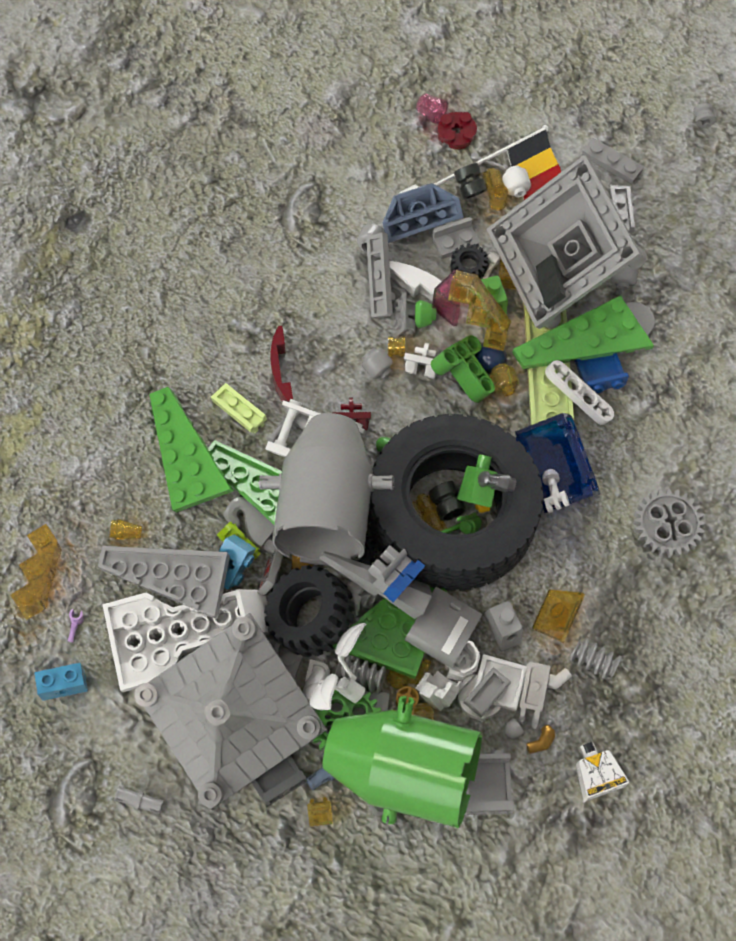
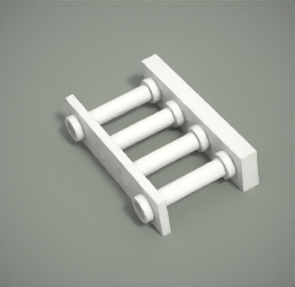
(279, 447)

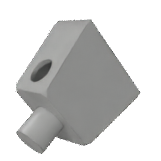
(504, 623)

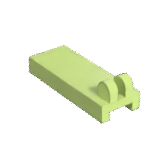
(239, 408)

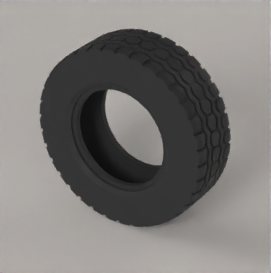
(453, 445)

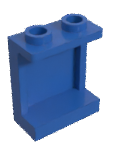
(602, 373)

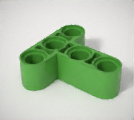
(466, 369)

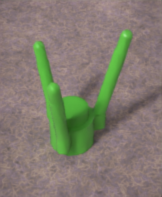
(468, 525)

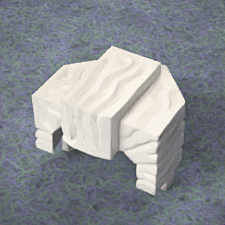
(468, 664)
(438, 690)

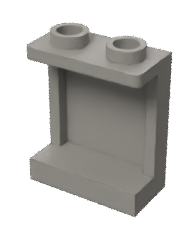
(492, 786)

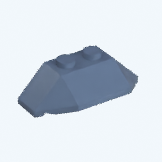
(420, 211)

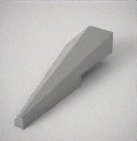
(411, 601)

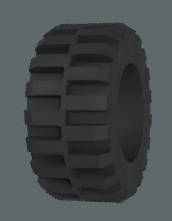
(292, 594)

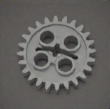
(650, 526)

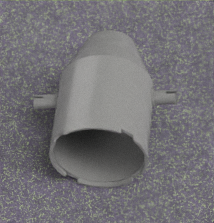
(324, 491)

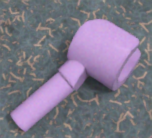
(75, 622)

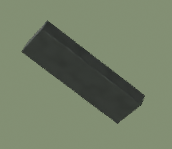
(550, 281)

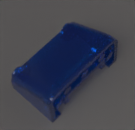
(558, 446)

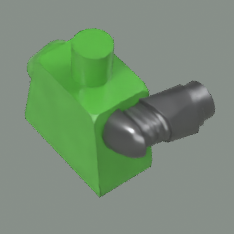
(480, 483)

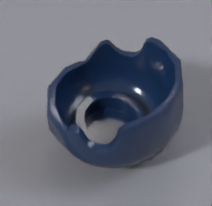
(490, 358)

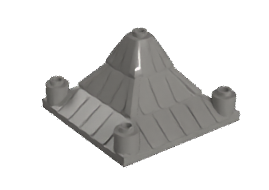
(577, 226)
(230, 711)

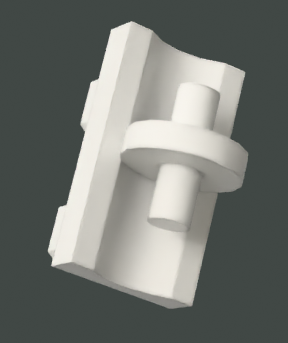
(413, 360)

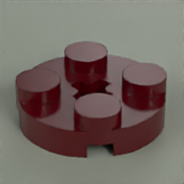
(457, 120)

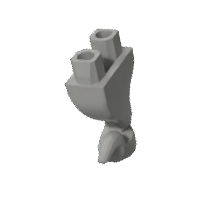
(258, 527)

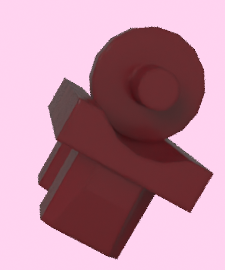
(360, 417)

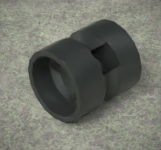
(471, 188)
(445, 497)

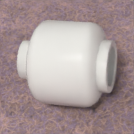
(516, 181)

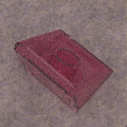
(446, 308)

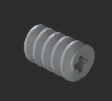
(595, 658)
(365, 676)

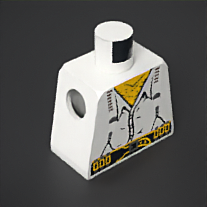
(599, 773)

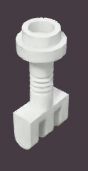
(551, 478)

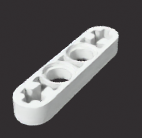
(581, 390)

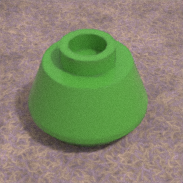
(424, 314)

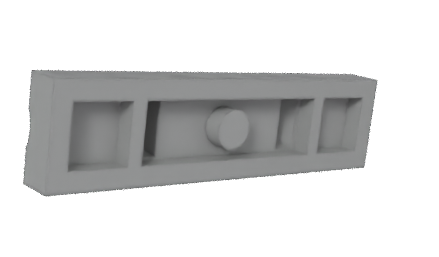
(379, 275)

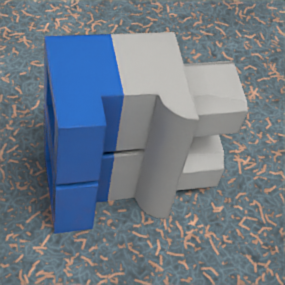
(397, 576)

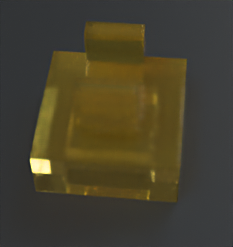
(319, 813)

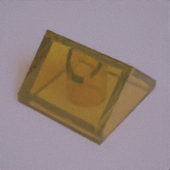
(558, 613)

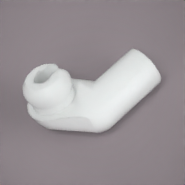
(556, 681)

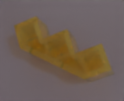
(482, 308)
(39, 572)

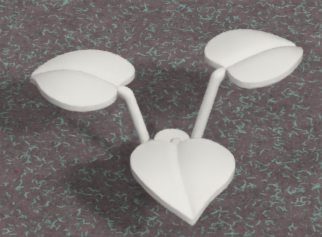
(320, 691)

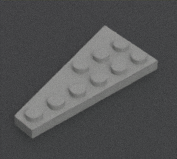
(179, 575)

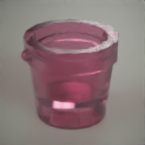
(432, 107)

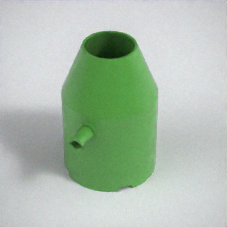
(405, 763)

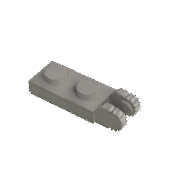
(534, 691)

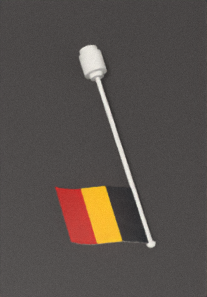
(529, 153)

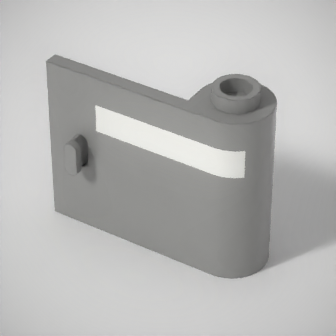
(444, 628)

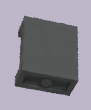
(279, 781)

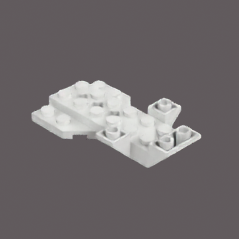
(145, 616)

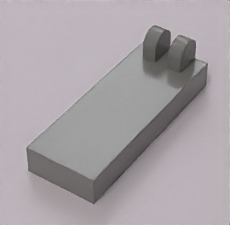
(623, 202)

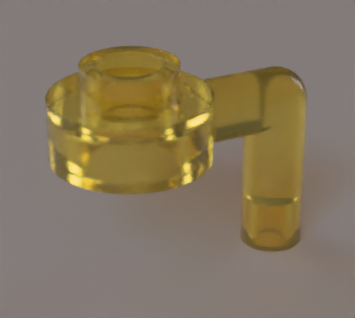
(398, 680)

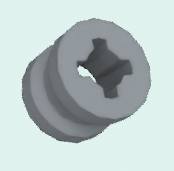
(704, 115)

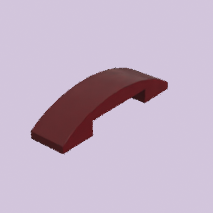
(278, 347)

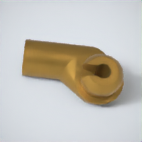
(545, 740)

